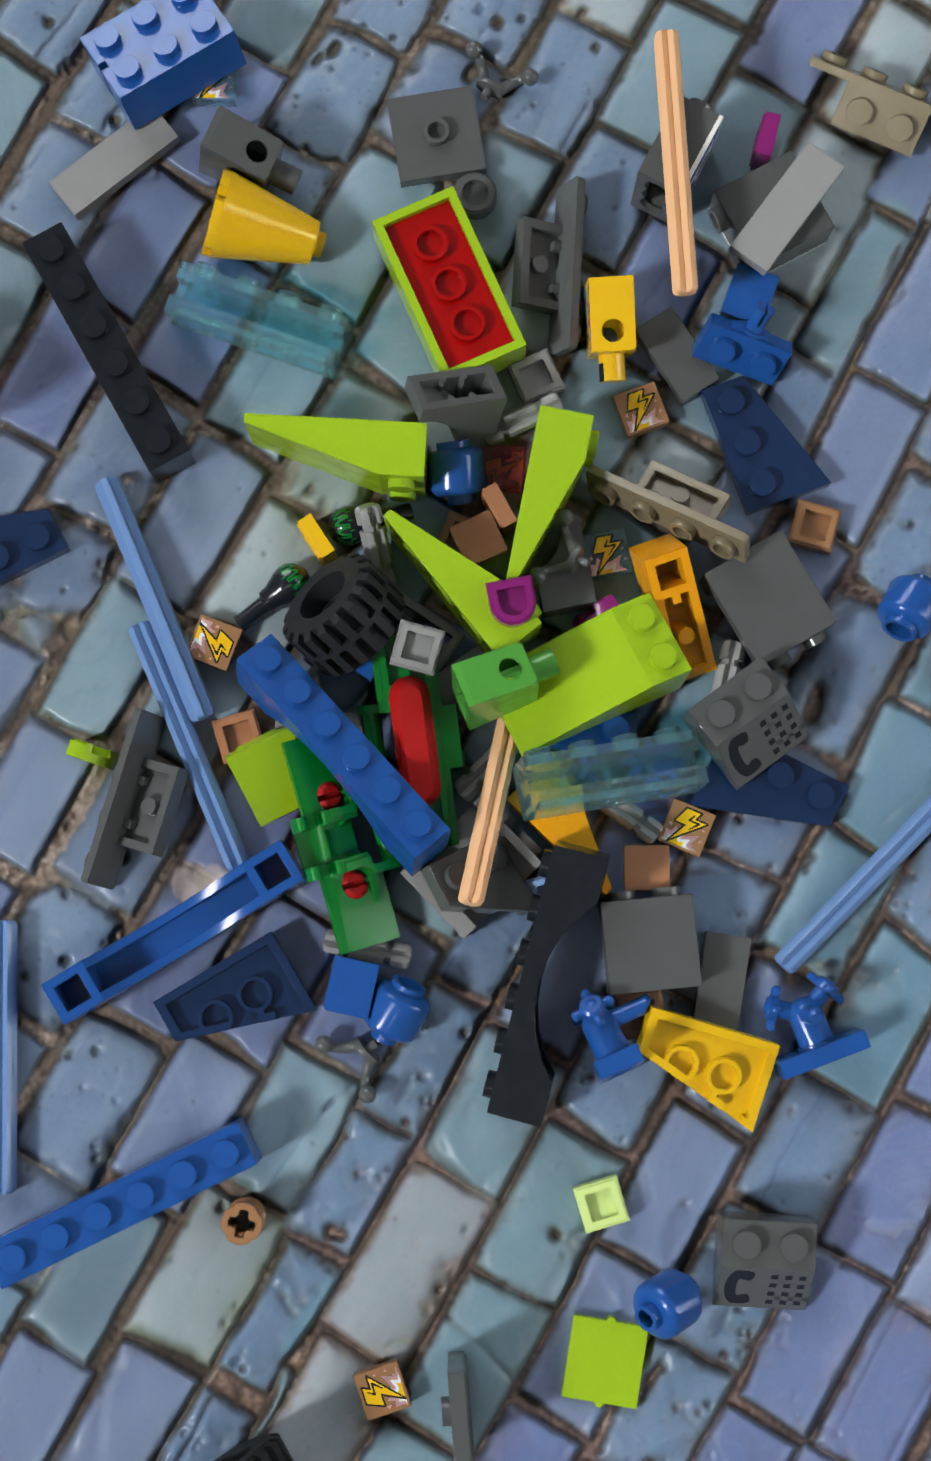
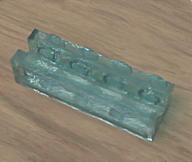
(259, 319)
(608, 773)

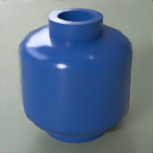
(457, 471)
(907, 608)
(397, 1010)
(667, 1303)

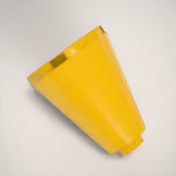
(259, 226)

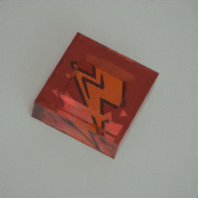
(506, 466)

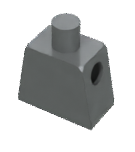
(247, 150)

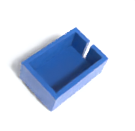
(162, 54)

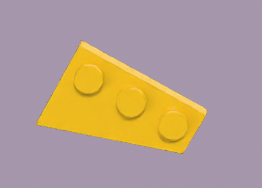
(713, 1060)

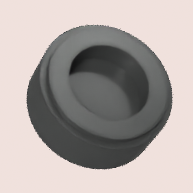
(476, 194)

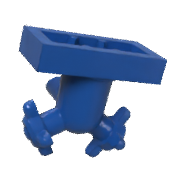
(811, 1029)
(603, 1032)

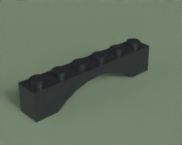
(109, 353)
(525, 1073)

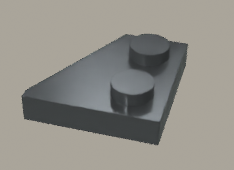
(505, 887)

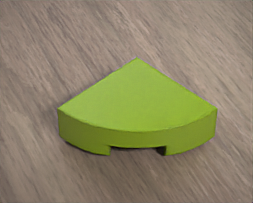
(92, 754)

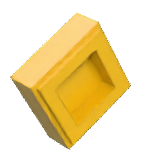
(316, 539)

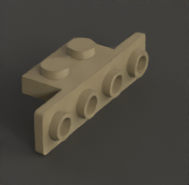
(876, 108)
(675, 502)

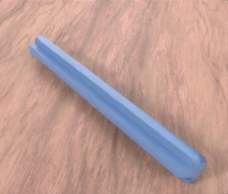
(154, 599)
(189, 746)
(856, 890)
(8, 1055)

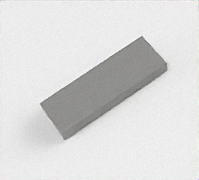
(112, 164)
(786, 208)

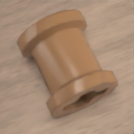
(231, 1226)

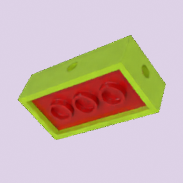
(448, 285)

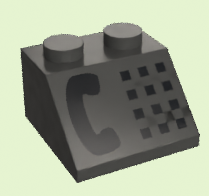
(747, 723)
(763, 1260)

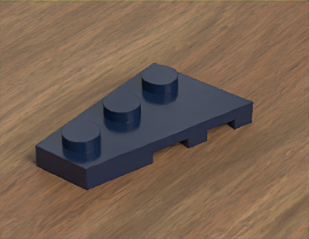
(28, 543)

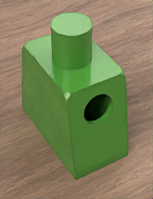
(483, 684)

